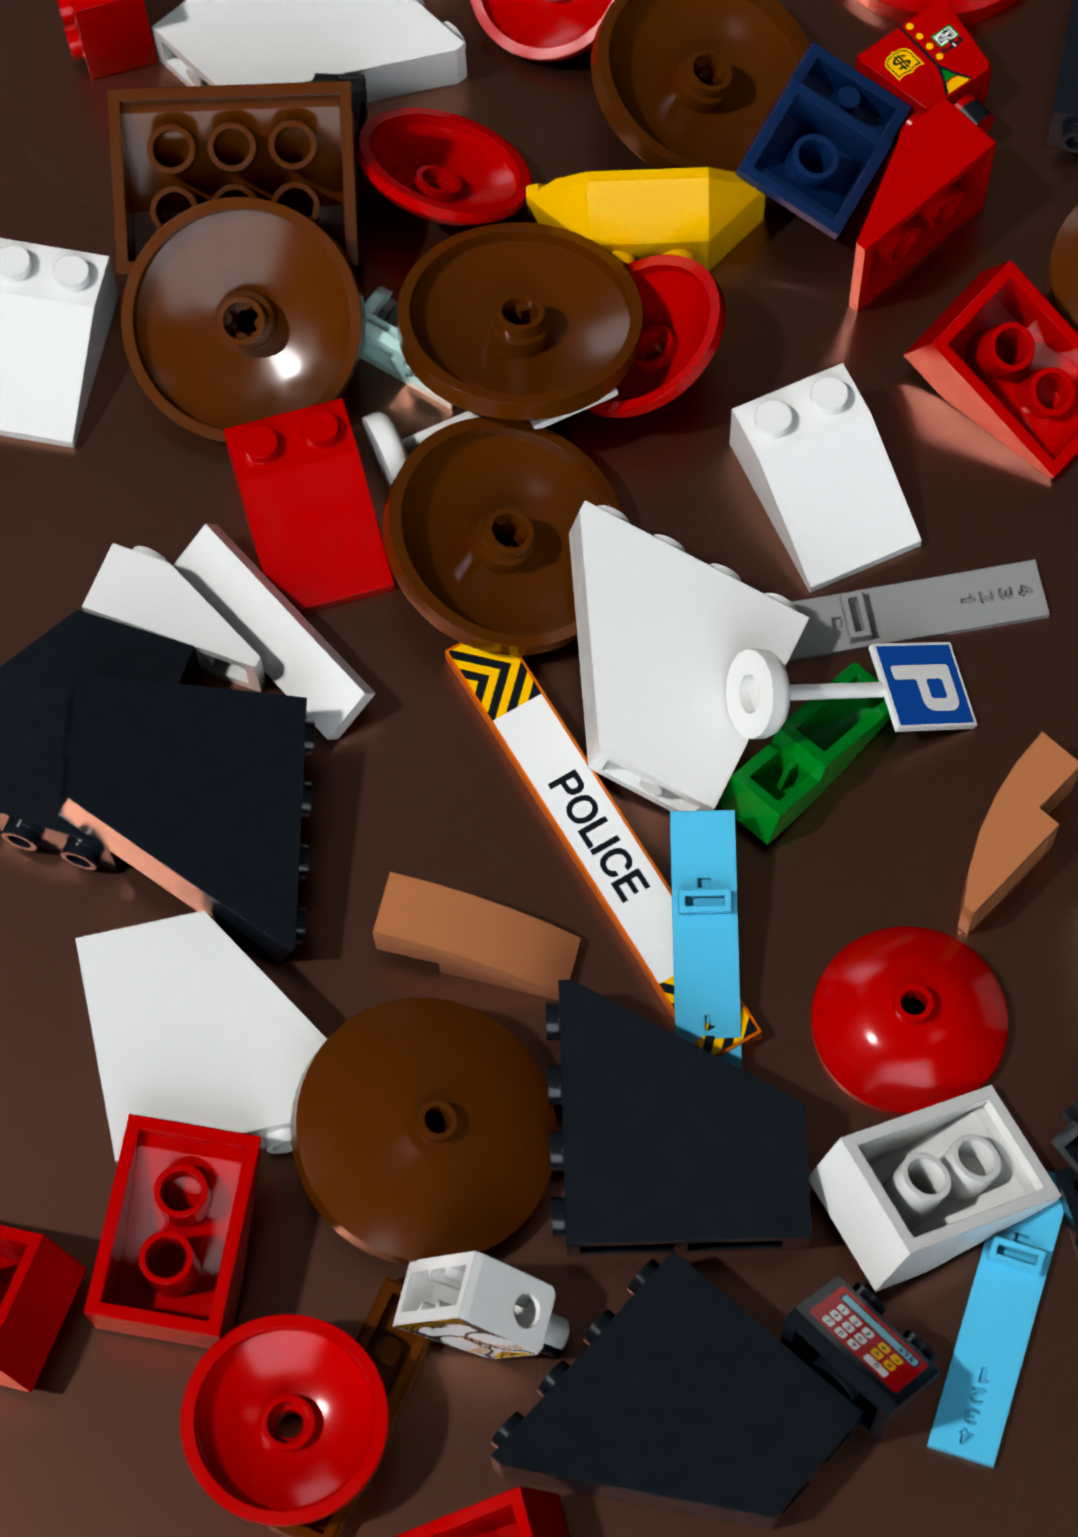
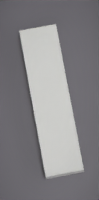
(283, 638)

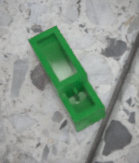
(804, 758)

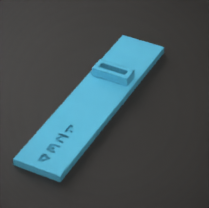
(705, 927)
(994, 1337)

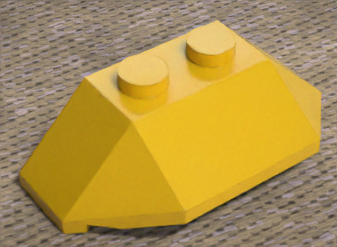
(652, 211)

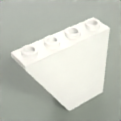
(288, 41)
(658, 657)
(192, 1030)

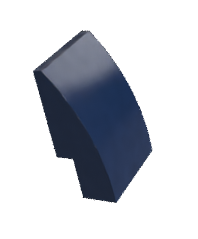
(823, 140)

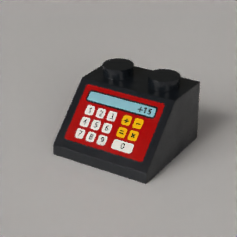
(861, 1353)

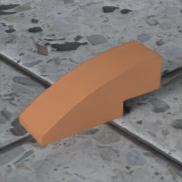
(1017, 827)
(473, 937)

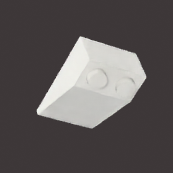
(51, 337)
(823, 477)
(930, 1185)

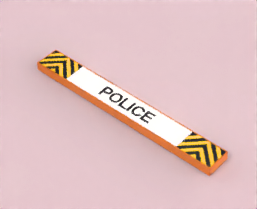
(583, 818)

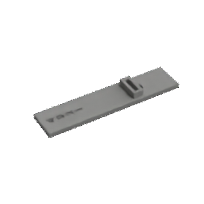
(921, 609)

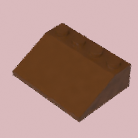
(232, 141)

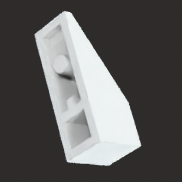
(152, 596)

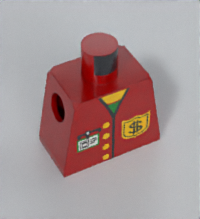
(929, 61)

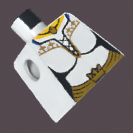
(480, 1307)

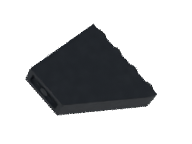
(34, 717)
(197, 795)
(667, 1141)
(680, 1409)

